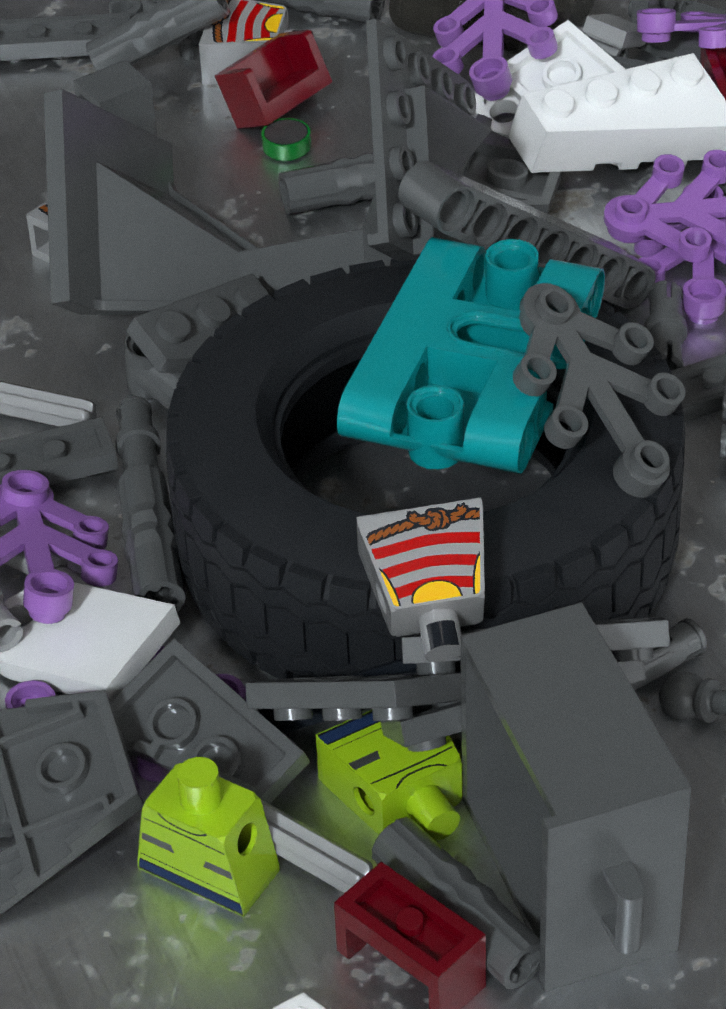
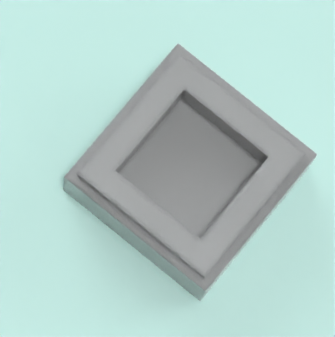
(613, 31)

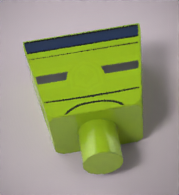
(387, 780)
(207, 836)

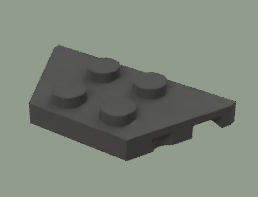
(502, 169)

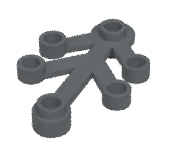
(555, 319)

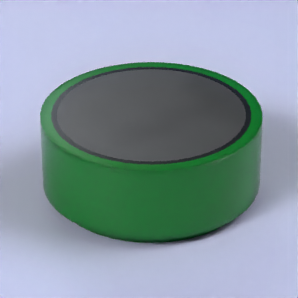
(286, 139)

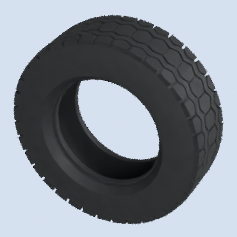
(284, 566)

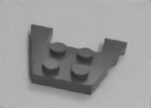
(61, 784)

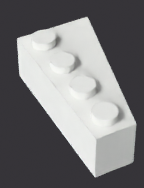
(622, 118)

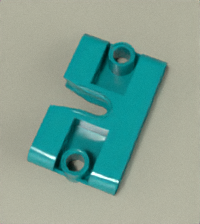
(448, 355)

